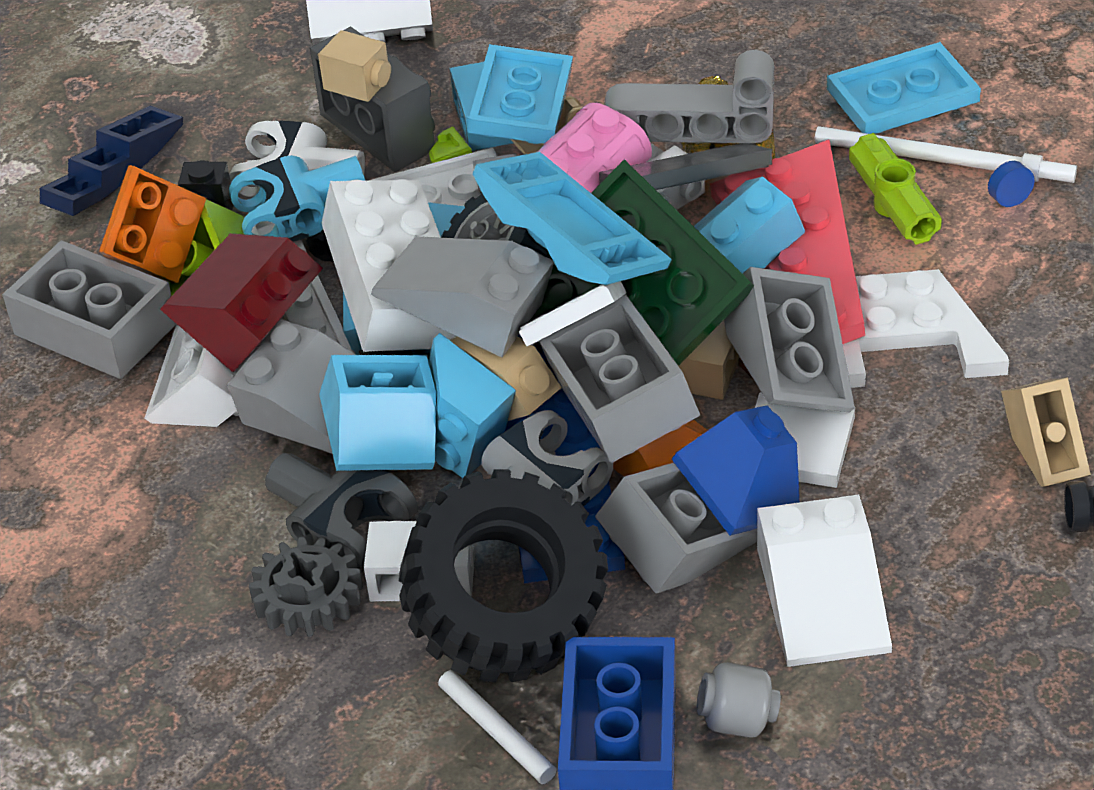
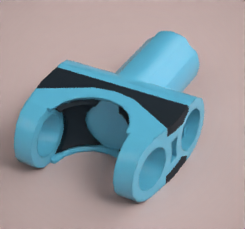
(290, 194)

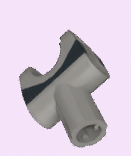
(524, 451)

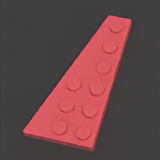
(824, 248)

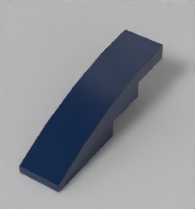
(103, 167)

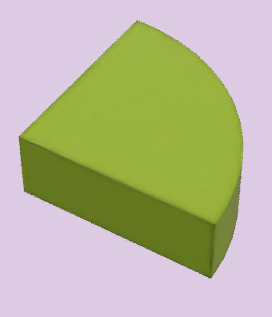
(449, 145)

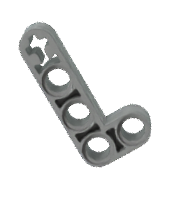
(704, 111)

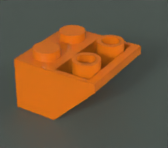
(152, 225)

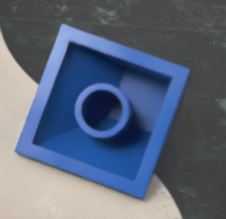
(742, 467)

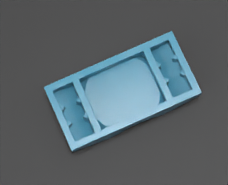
(567, 220)

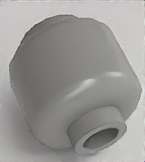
(737, 700)

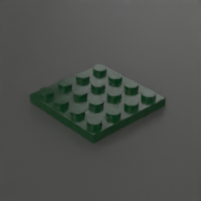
(676, 302)

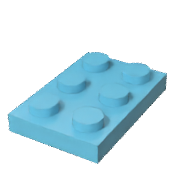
(903, 88)
(520, 94)

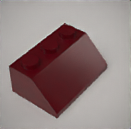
(241, 294)

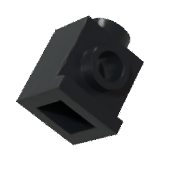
(207, 180)

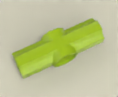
(895, 188)

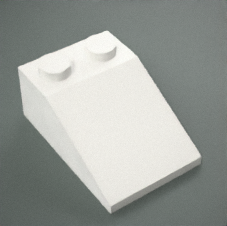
(822, 580)

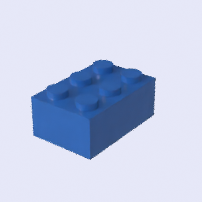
(618, 714)

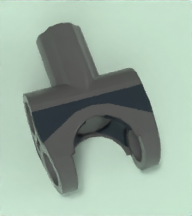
(337, 503)

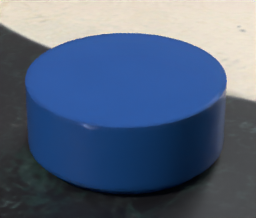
(1011, 183)

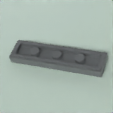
(701, 165)

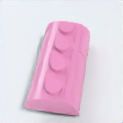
(597, 142)

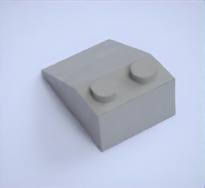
(468, 287)
(792, 340)
(282, 384)
(667, 528)

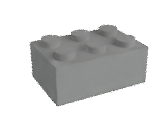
(89, 309)
(620, 378)

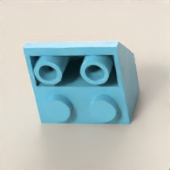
(380, 412)

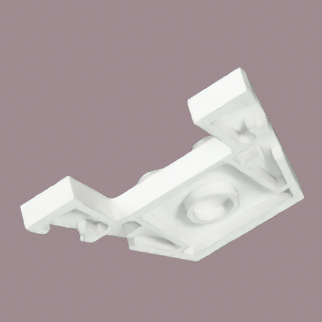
(920, 312)

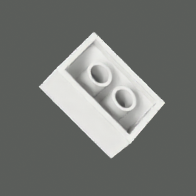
(370, 18)
(192, 386)

